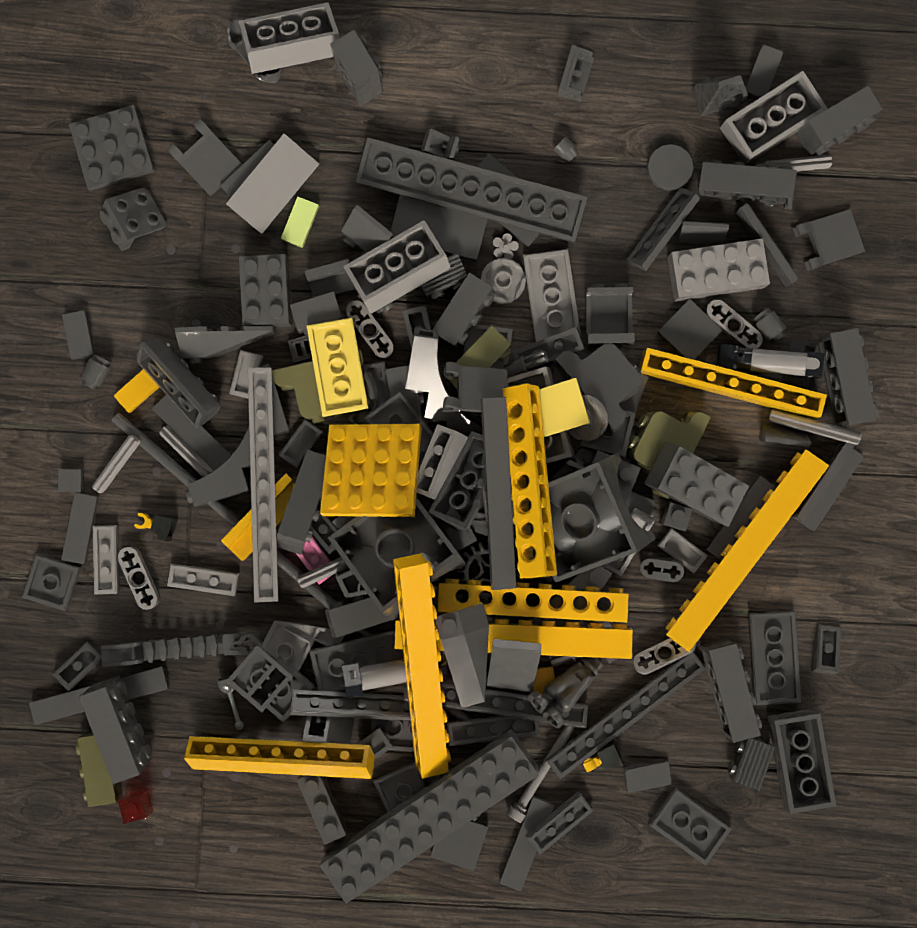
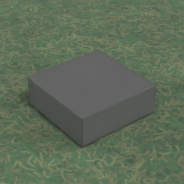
(70, 480)

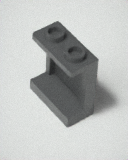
(609, 315)

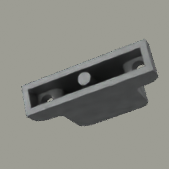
(604, 376)

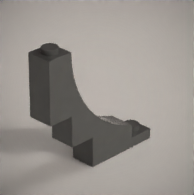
(230, 477)

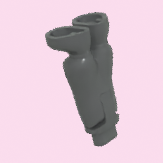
(565, 690)

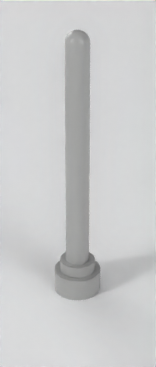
(518, 810)

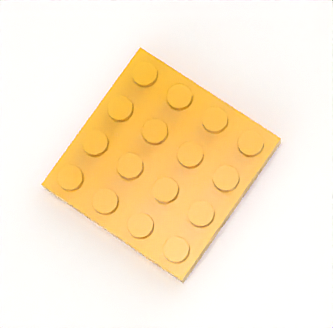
(371, 470)

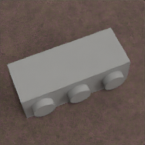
(439, 460)

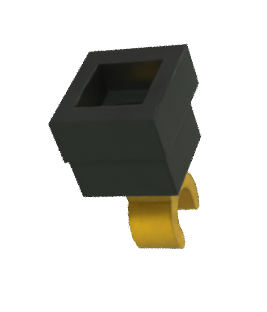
(160, 524)
(608, 756)

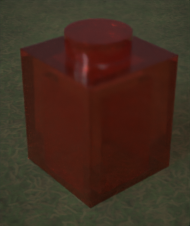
(135, 806)

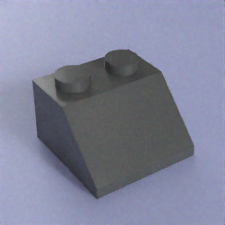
(364, 231)

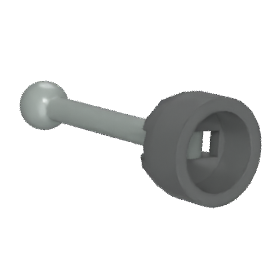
(226, 688)

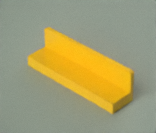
(240, 537)

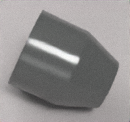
(566, 149)

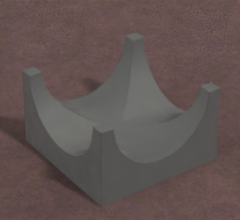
(592, 519)
(373, 542)

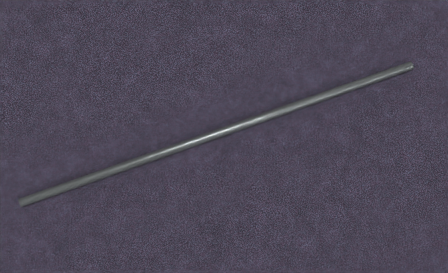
(232, 518)

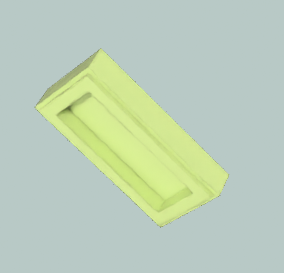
(300, 222)

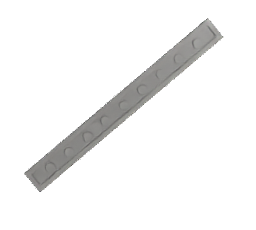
(262, 485)

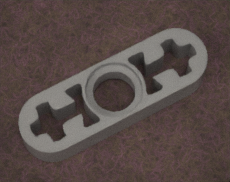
(724, 309)
(385, 339)
(139, 596)
(662, 662)

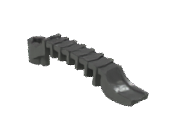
(162, 649)

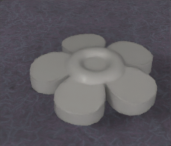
(505, 246)

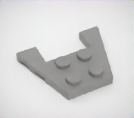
(295, 640)

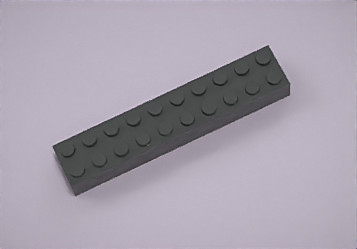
(429, 816)

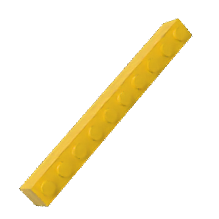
(747, 550)
(557, 639)
(421, 664)

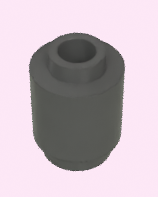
(770, 325)
(95, 372)

